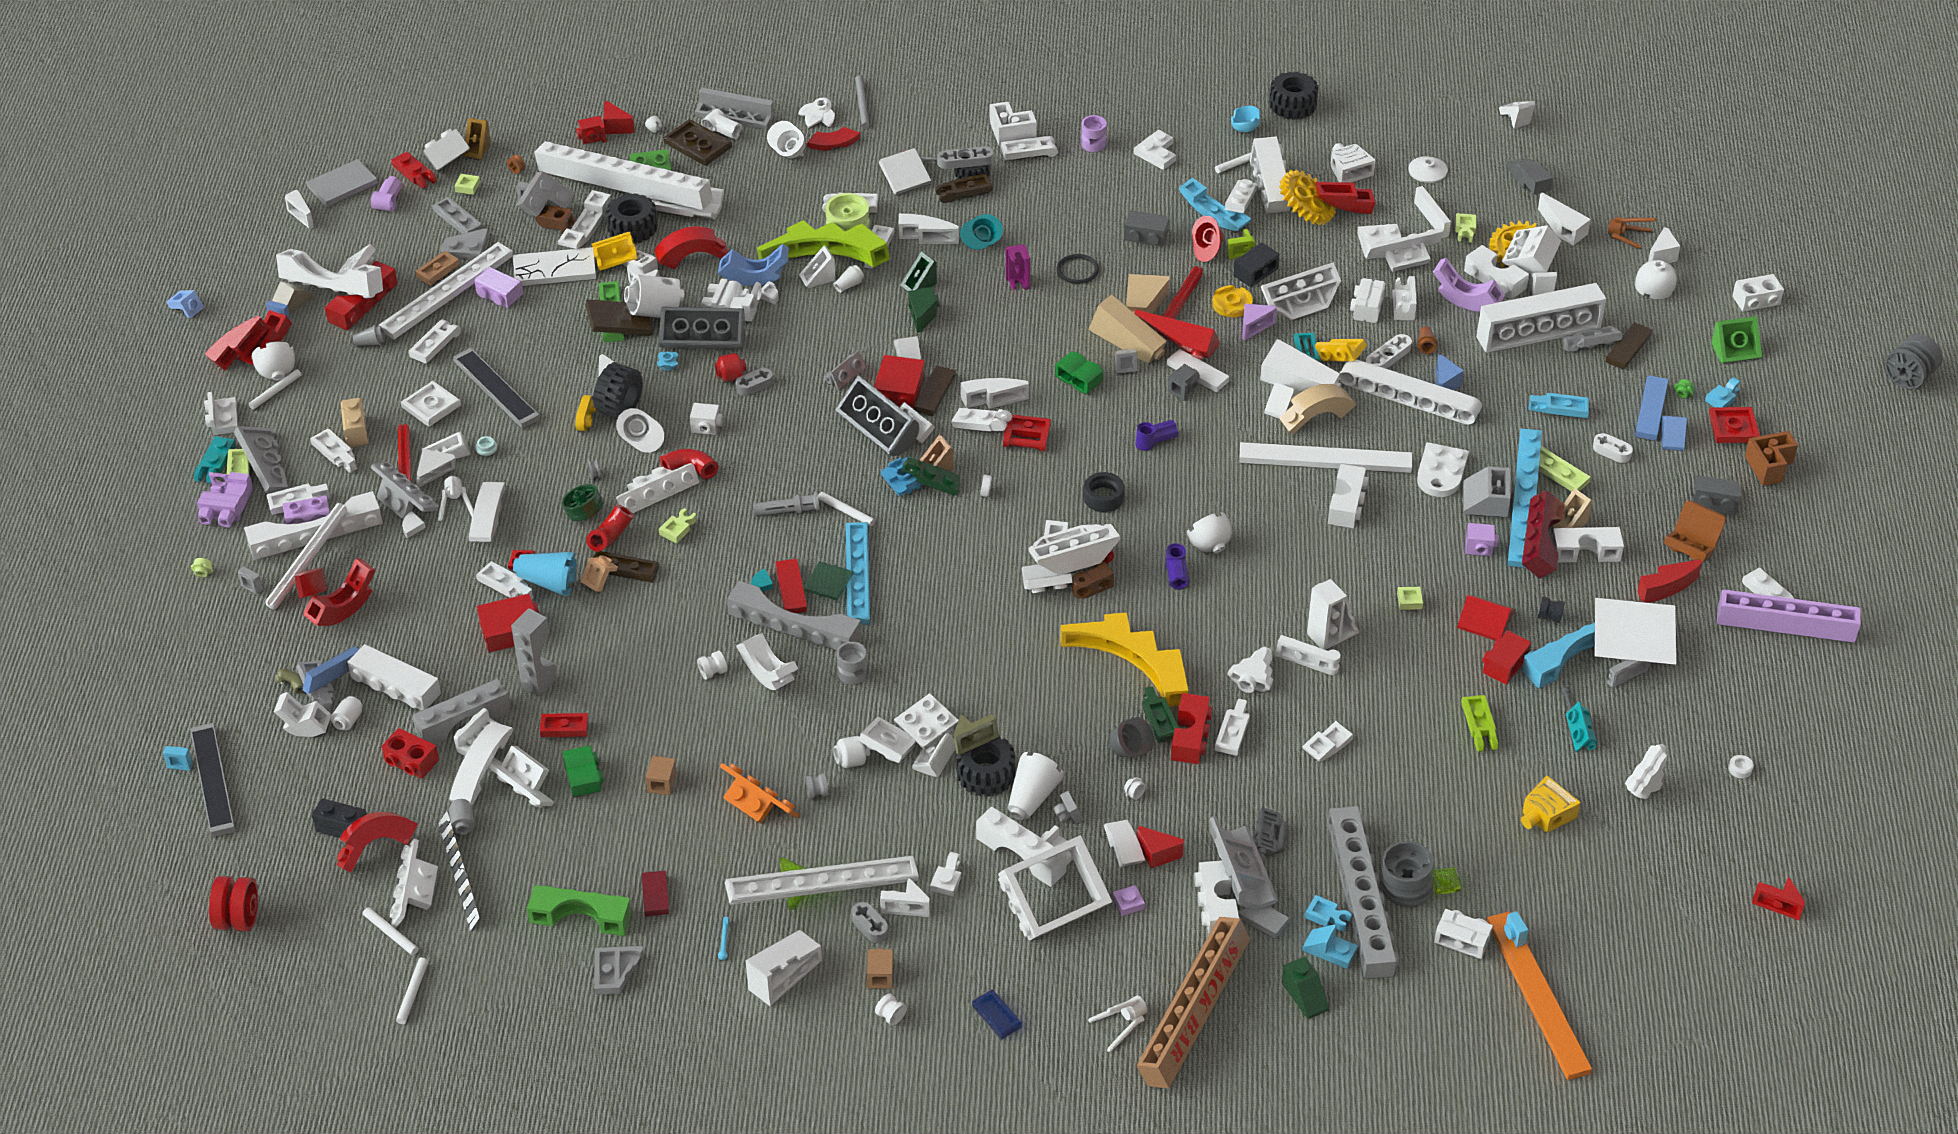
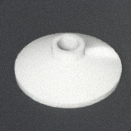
(1428, 169)

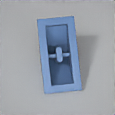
(1448, 374)
(1673, 432)

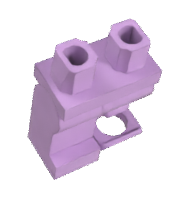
(225, 499)

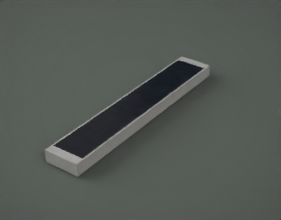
(496, 388)
(212, 780)

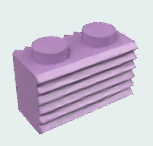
(498, 287)

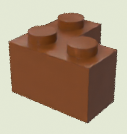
(1770, 456)

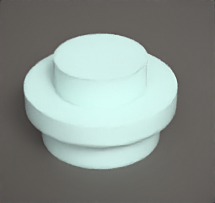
(486, 446)

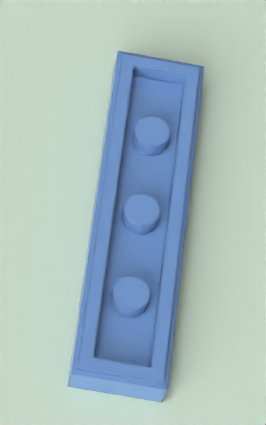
(1651, 407)

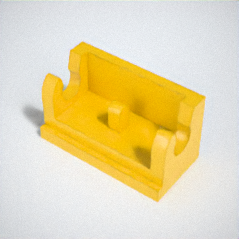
(614, 251)

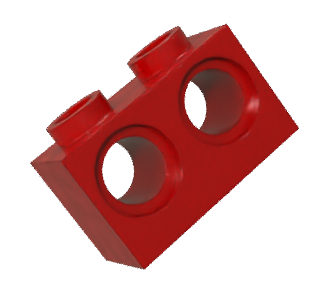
(410, 753)

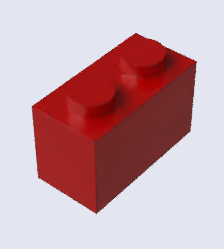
(1506, 657)

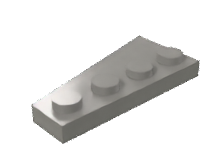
(262, 454)

